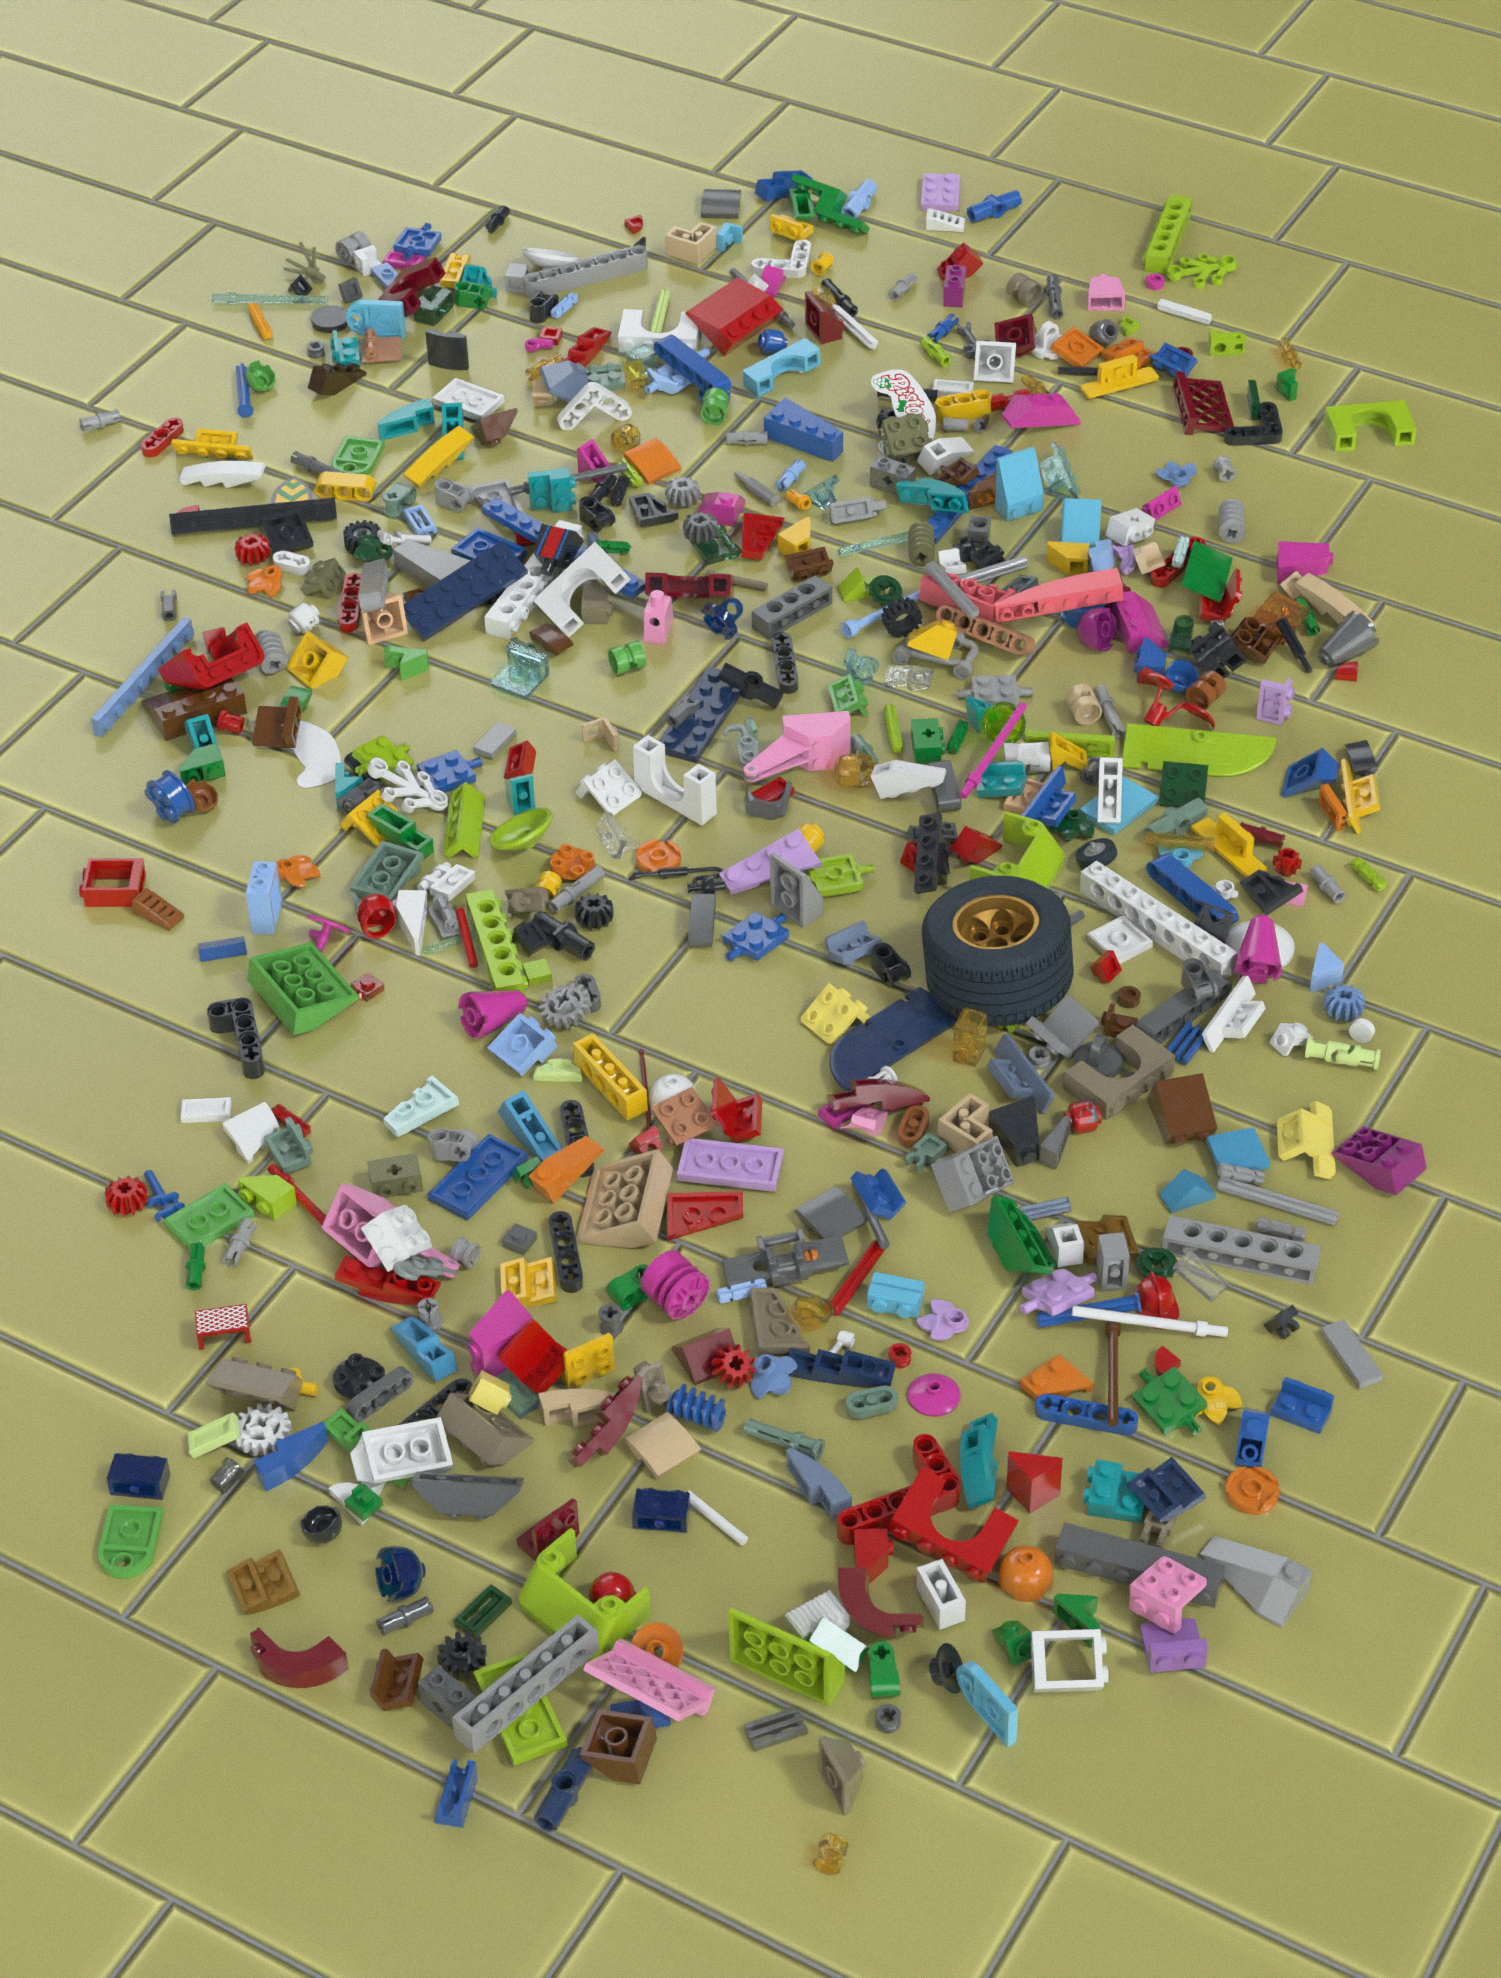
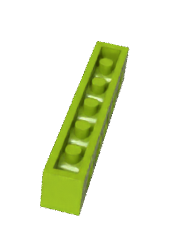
(1167, 234)
(495, 941)

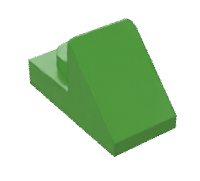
(408, 660)

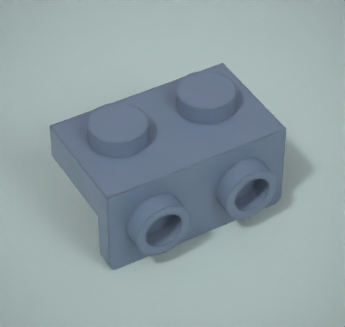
(851, 943)

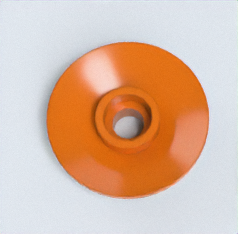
(659, 1635)

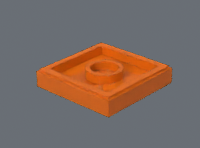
(1076, 348)

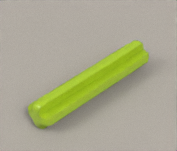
(893, 728)

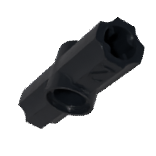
(750, 685)
(564, 936)

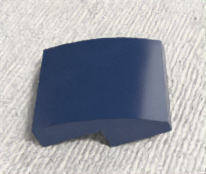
(1167, 1490)

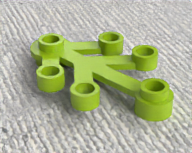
(1225, 264)

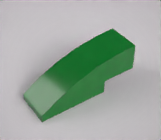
(801, 204)
(400, 830)

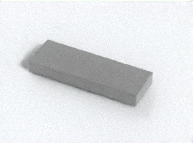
(1351, 1354)

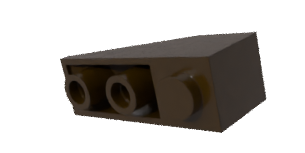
(334, 378)

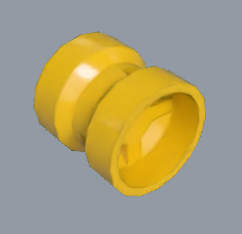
(550, 882)

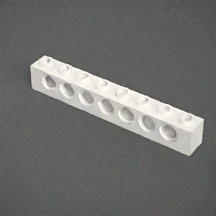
(518, 598)
(1156, 919)

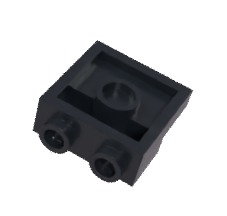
(286, 531)

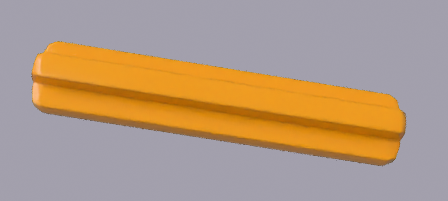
(260, 321)

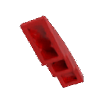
(588, 346)

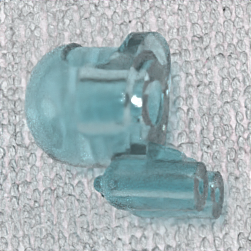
(860, 666)

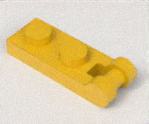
(454, 269)

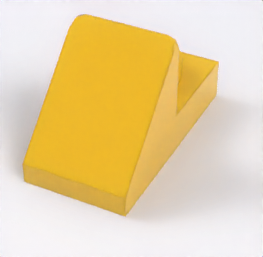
(1066, 751)

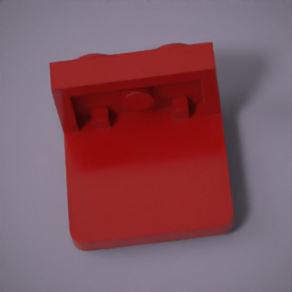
(1214, 610)
(738, 1118)
(534, 1357)

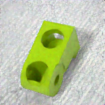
(1226, 343)

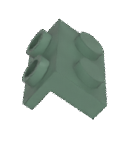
(289, 1147)

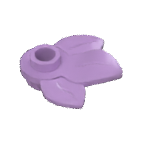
(944, 1320)

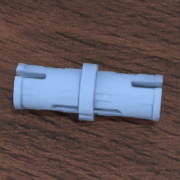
(790, 475)

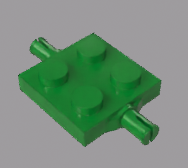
(1170, 1401)

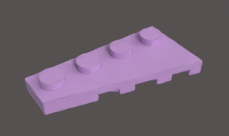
(756, 868)

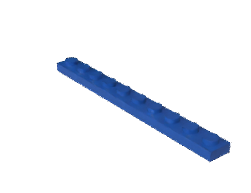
(530, 527)

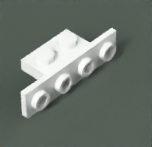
(1235, 1015)

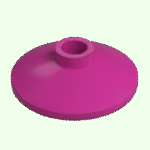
(934, 1395)

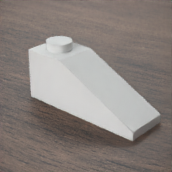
(1110, 790)
(412, 915)

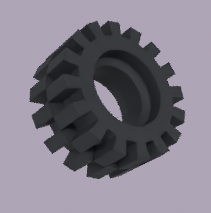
(897, 609)

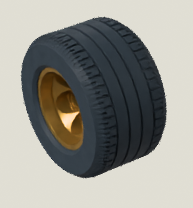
(998, 949)

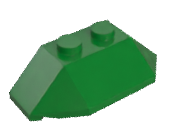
(1017, 1239)

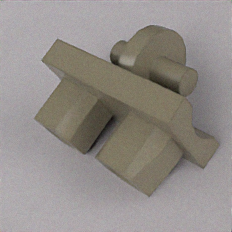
(526, 899)
(653, 1385)

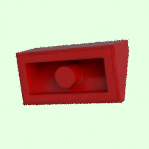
(520, 760)

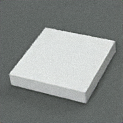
(1121, 937)

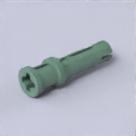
(796, 1441)

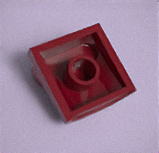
(1019, 331)

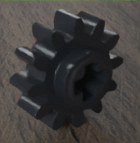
(462, 1654)

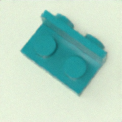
(344, 350)
(1002, 780)

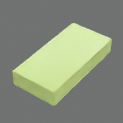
(213, 1435)

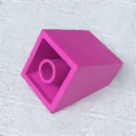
(494, 1334)

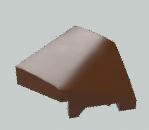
(958, 473)

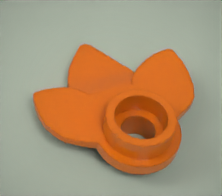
(265, 579)
(297, 869)

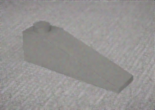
(1266, 1580)

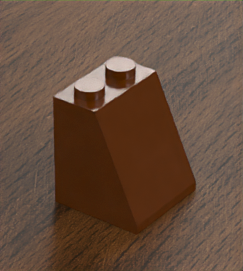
(1182, 1109)

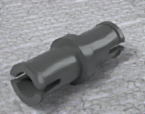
(404, 1616)

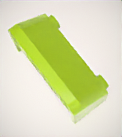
(1041, 860)
(555, 1602)

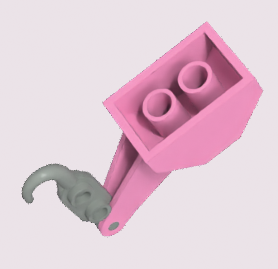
(805, 742)
(357, 1207)

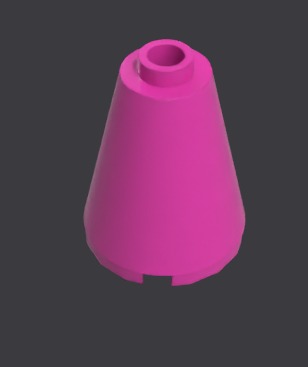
(1259, 952)
(489, 1010)

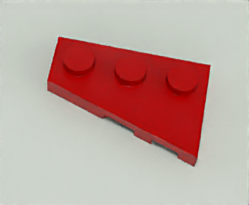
(701, 1210)

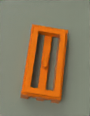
(1332, 807)

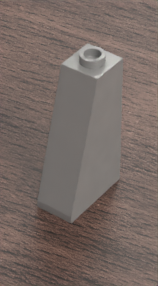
(425, 563)

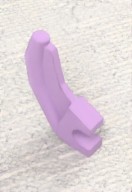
(1126, 556)

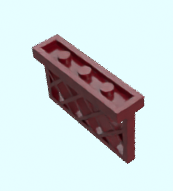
(1187, 404)

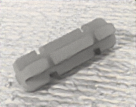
(1240, 1174)
(1280, 1229)

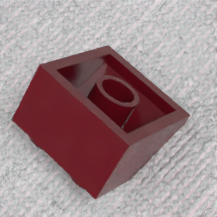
(822, 319)

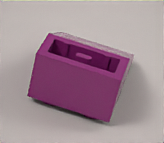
(1382, 1159)

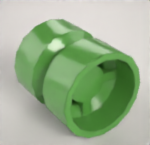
(714, 406)
(627, 657)

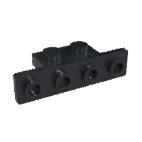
(931, 855)

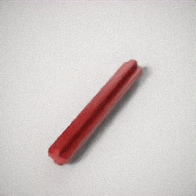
(856, 1277)

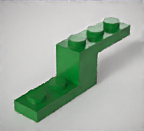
(830, 204)

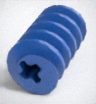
(697, 1408)

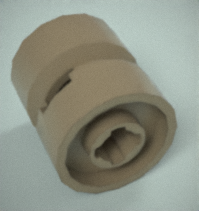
(1024, 289)

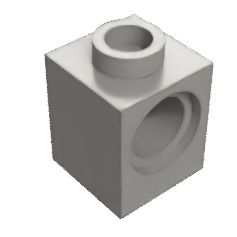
(515, 277)

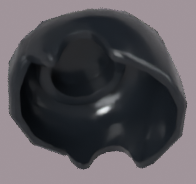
(321, 1524)

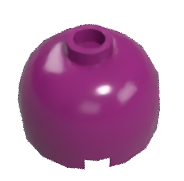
(1097, 629)

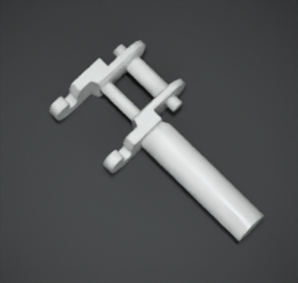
(400, 538)

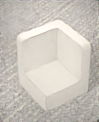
(365, 259)

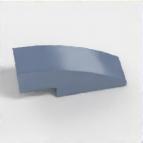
(818, 1483)

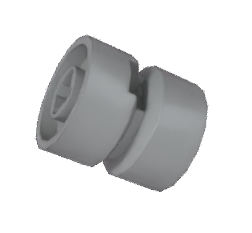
(346, 247)

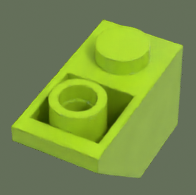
(268, 1194)

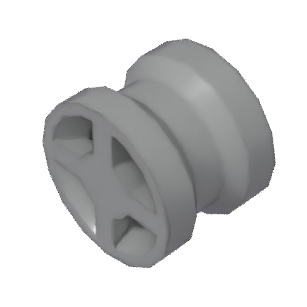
(465, 1252)

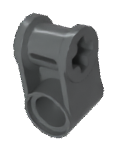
(1197, 981)

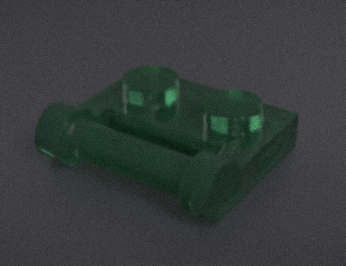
(713, 552)

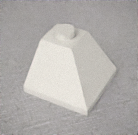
(994, 361)

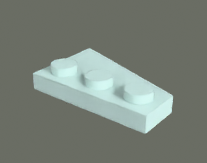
(422, 1107)

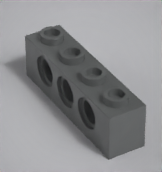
(792, 607)

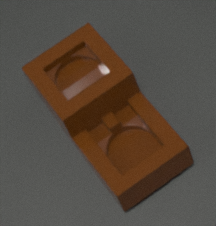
(552, 638)

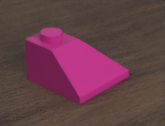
(723, 506)

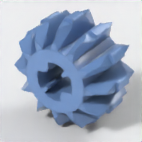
(1344, 1002)

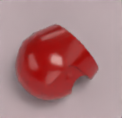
(376, 911)
(611, 1584)

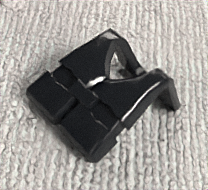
(1217, 929)

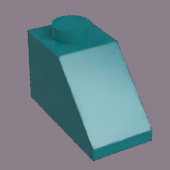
(200, 732)
(520, 793)

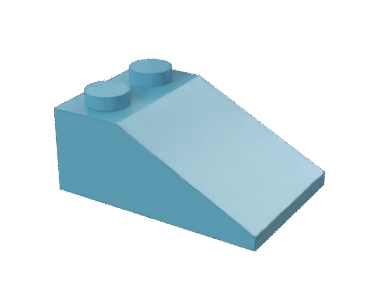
(1018, 485)

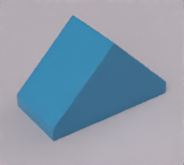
(1186, 1191)

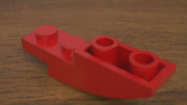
(384, 1285)

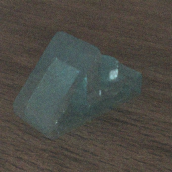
(822, 493)

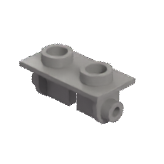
(444, 916)

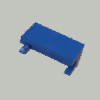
(457, 1795)

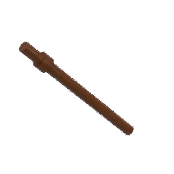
(1112, 1331)

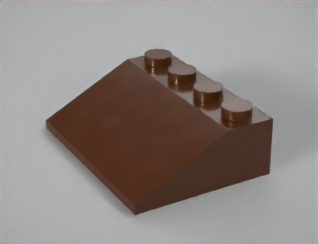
(178, 705)

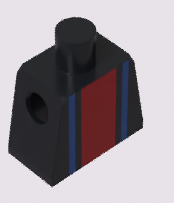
(556, 548)

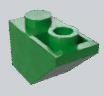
(202, 764)

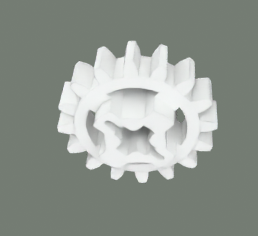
(262, 1428)

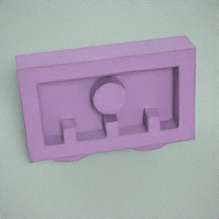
(1275, 701)

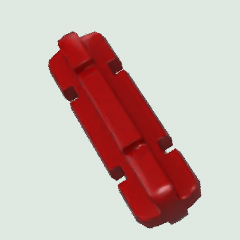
(281, 1113)

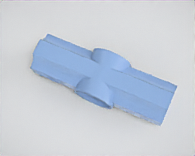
(859, 199)

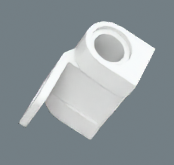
(1033, 755)

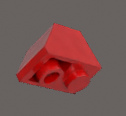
(961, 256)

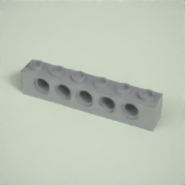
(1242, 1250)
(525, 1684)

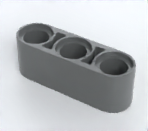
(947, 793)
(702, 919)

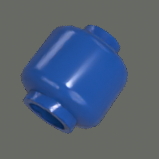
(772, 341)

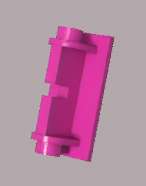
(1163, 503)

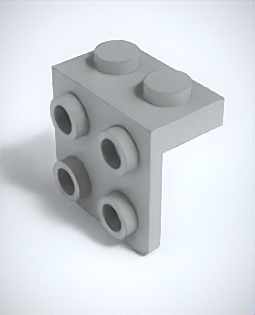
(1065, 1027)

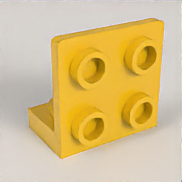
(358, 817)
(588, 1361)

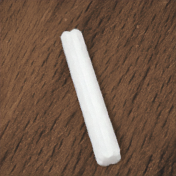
(855, 328)

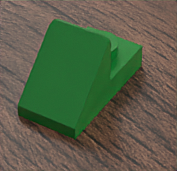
(1077, 1612)

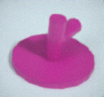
(322, 936)

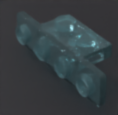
(1057, 473)

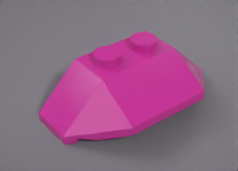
(1039, 410)

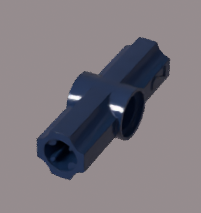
(559, 1801)

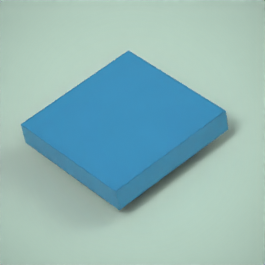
(1238, 1149)

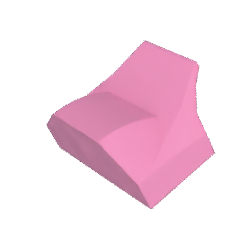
(868, 1120)

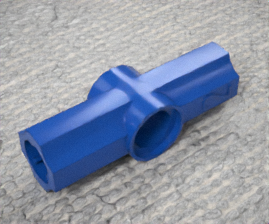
(994, 206)

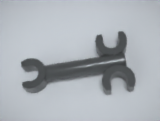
(970, 348)

